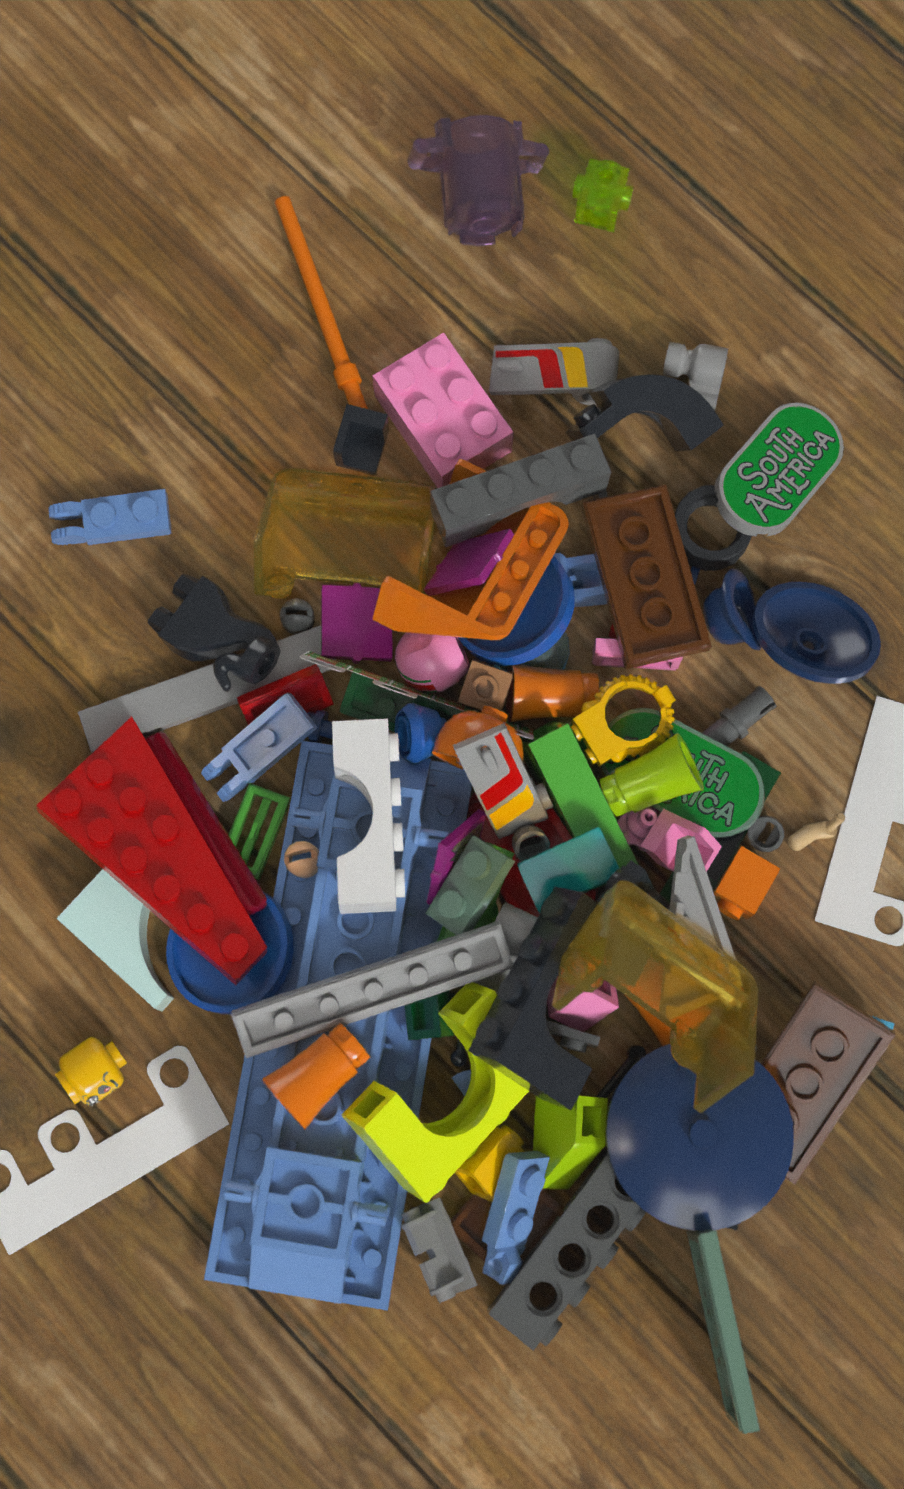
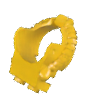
(601, 741)

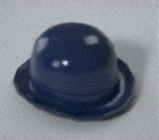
(730, 611)

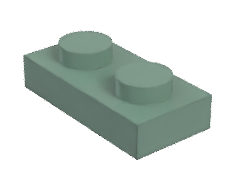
(470, 886)

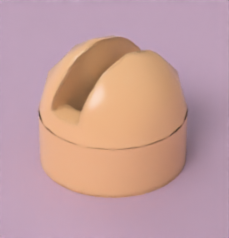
(304, 867)

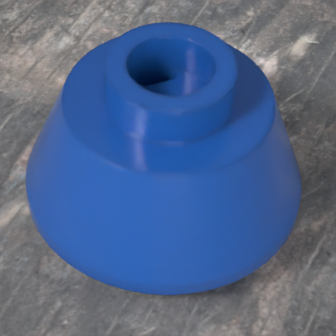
(417, 731)

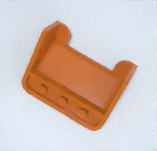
(484, 609)

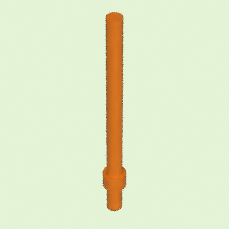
(345, 372)

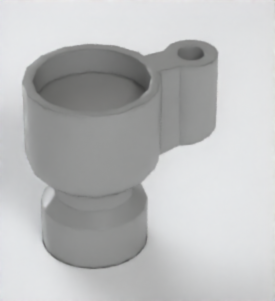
(702, 366)

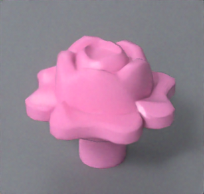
(637, 825)

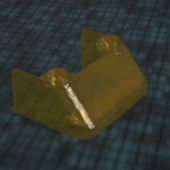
(673, 976)

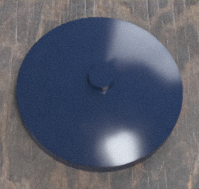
(692, 1164)

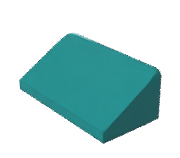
(573, 865)

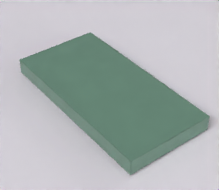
(723, 1330)

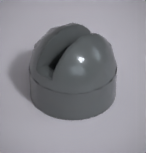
(297, 623)
(774, 839)
(531, 846)

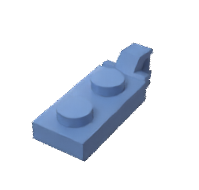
(513, 1213)

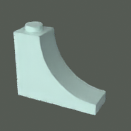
(116, 930)

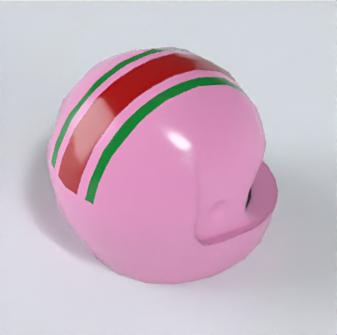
(431, 661)

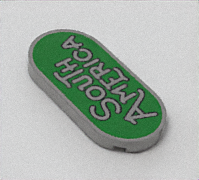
(778, 469)

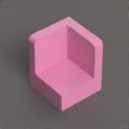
(663, 836)
(586, 1008)

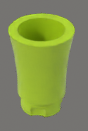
(652, 778)

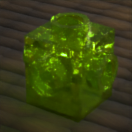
(602, 194)

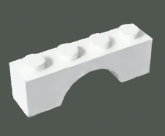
(368, 871)

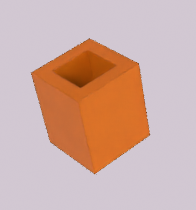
(744, 884)

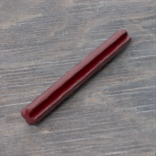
(208, 824)

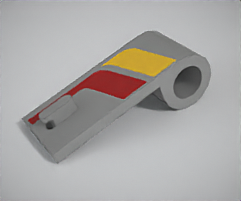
(554, 368)
(502, 781)

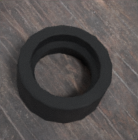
(698, 556)

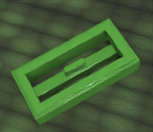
(273, 829)

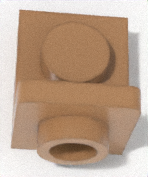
(485, 686)

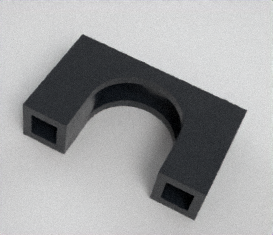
(515, 1030)

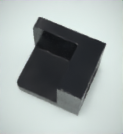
(361, 439)

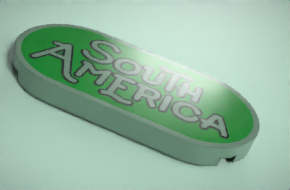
(731, 782)

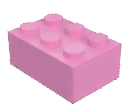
(442, 410)

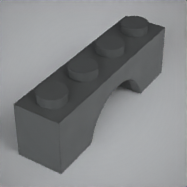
(554, 475)

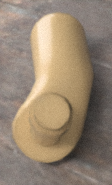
(815, 831)

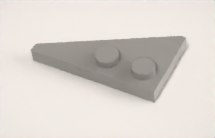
(693, 895)

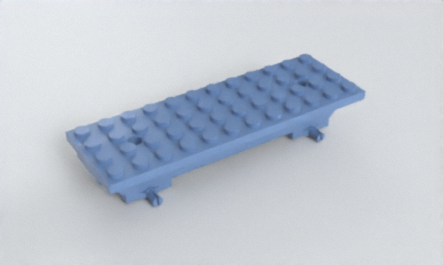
(315, 1204)

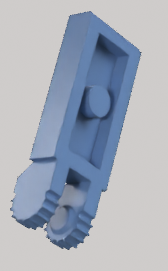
(113, 518)
(261, 745)

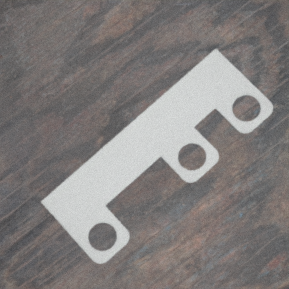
(862, 838)
(100, 1170)

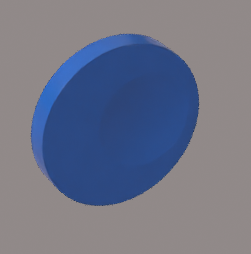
(538, 626)
(213, 991)

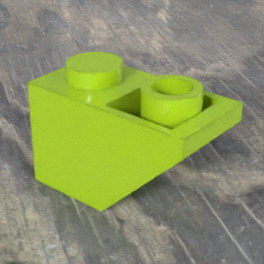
(569, 1137)

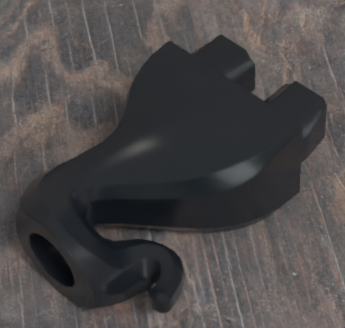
(210, 629)

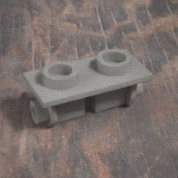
(431, 1230)

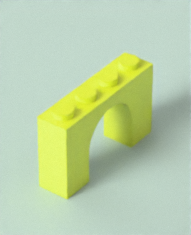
(430, 1153)

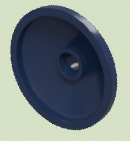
(816, 632)

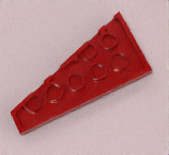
(141, 834)

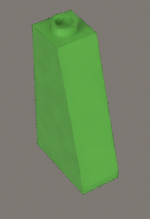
(574, 791)

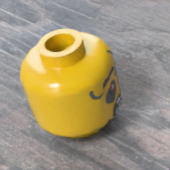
(91, 1071)

